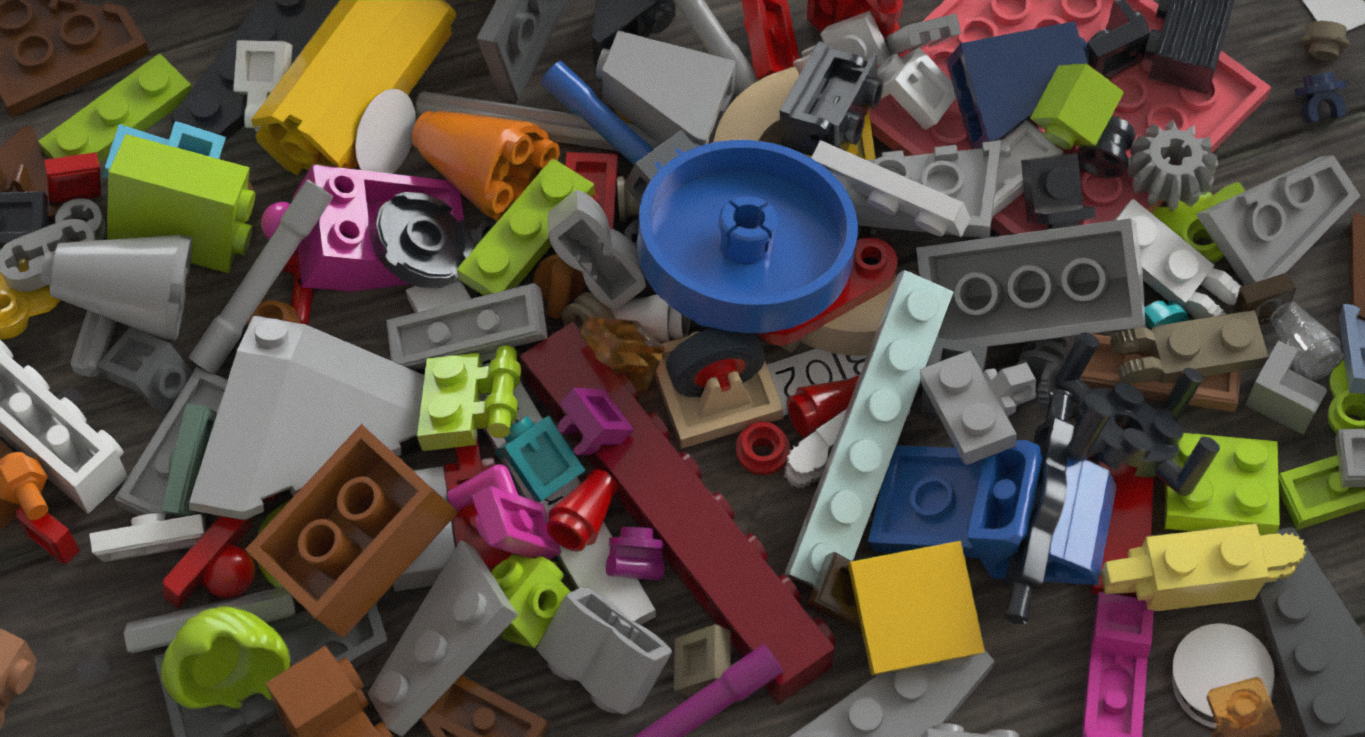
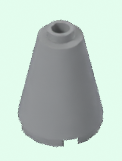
(124, 280)

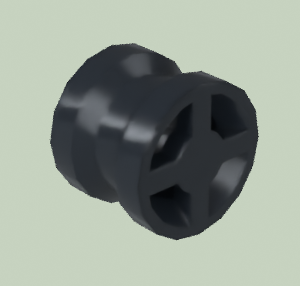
(1109, 155)

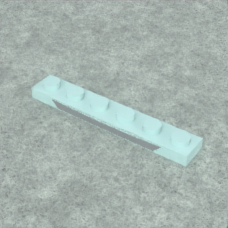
(871, 425)

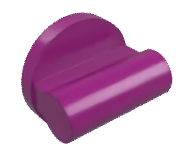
(635, 555)

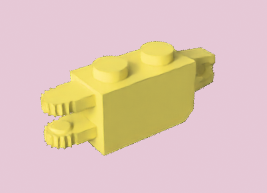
(1203, 566)

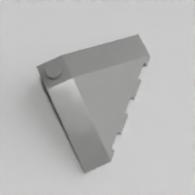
(290, 409)

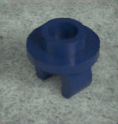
(1321, 88)

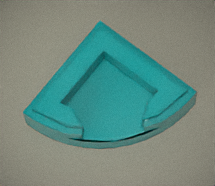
(1160, 314)

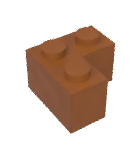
(323, 699)

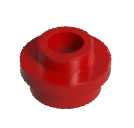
(762, 434)

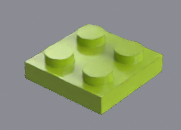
(1234, 491)

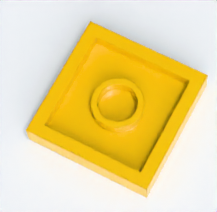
(916, 608)

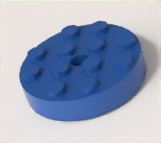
(746, 236)

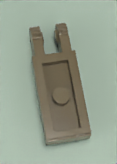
(1204, 344)

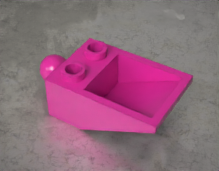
(339, 246)

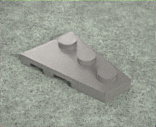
(1280, 219)
(442, 640)

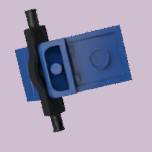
(1019, 511)

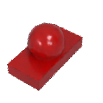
(215, 562)

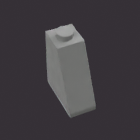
(666, 87)

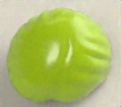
(222, 659)

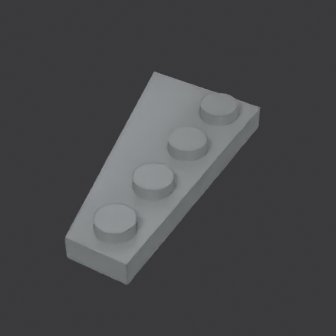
(903, 701)

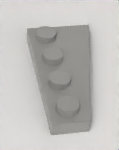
(958, 174)

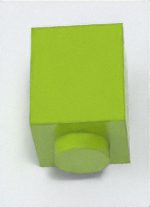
(1076, 106)

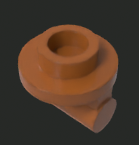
(558, 284)

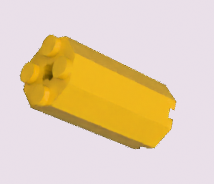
(341, 70)

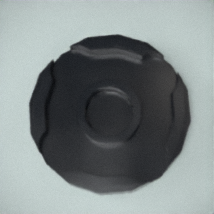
(420, 240)

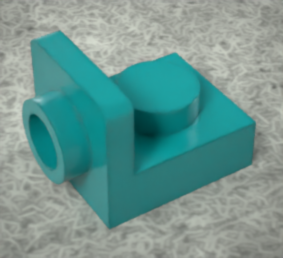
(539, 456)

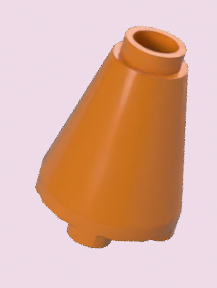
(484, 155)

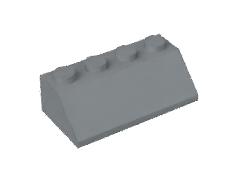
(1039, 283)

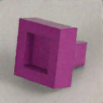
(595, 417)

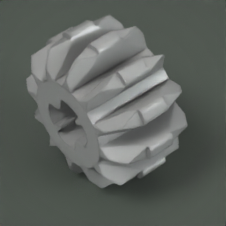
(1171, 165)

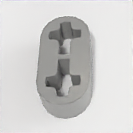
(34, 248)

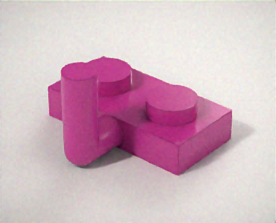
(504, 516)

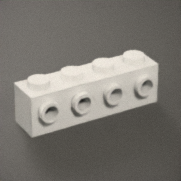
(56, 434)

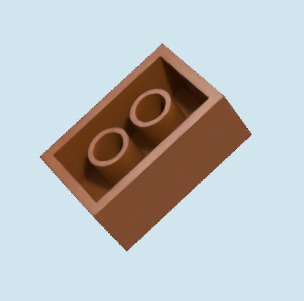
(351, 531)

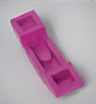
(1117, 667)

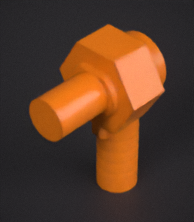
(22, 483)

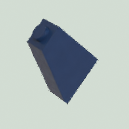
(1006, 75)

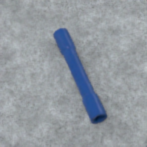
(583, 102)

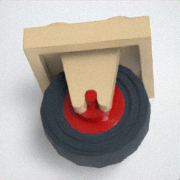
(716, 385)

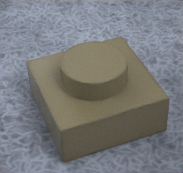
(701, 658)

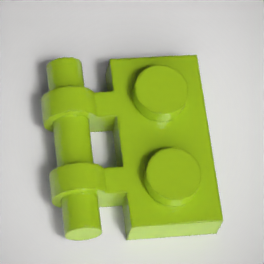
(452, 398)

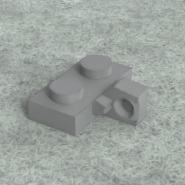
(977, 403)

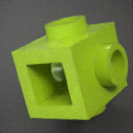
(535, 594)

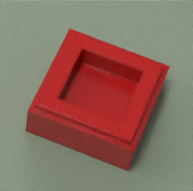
(72, 177)
(49, 535)

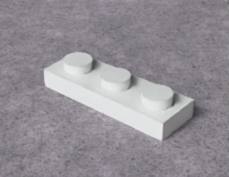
(894, 192)

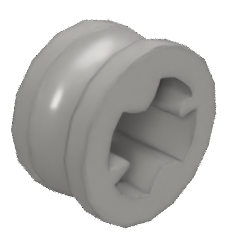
(86, 209)

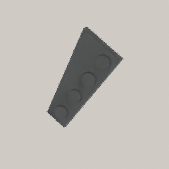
(1315, 651)

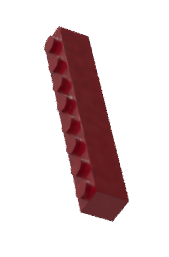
(700, 538)

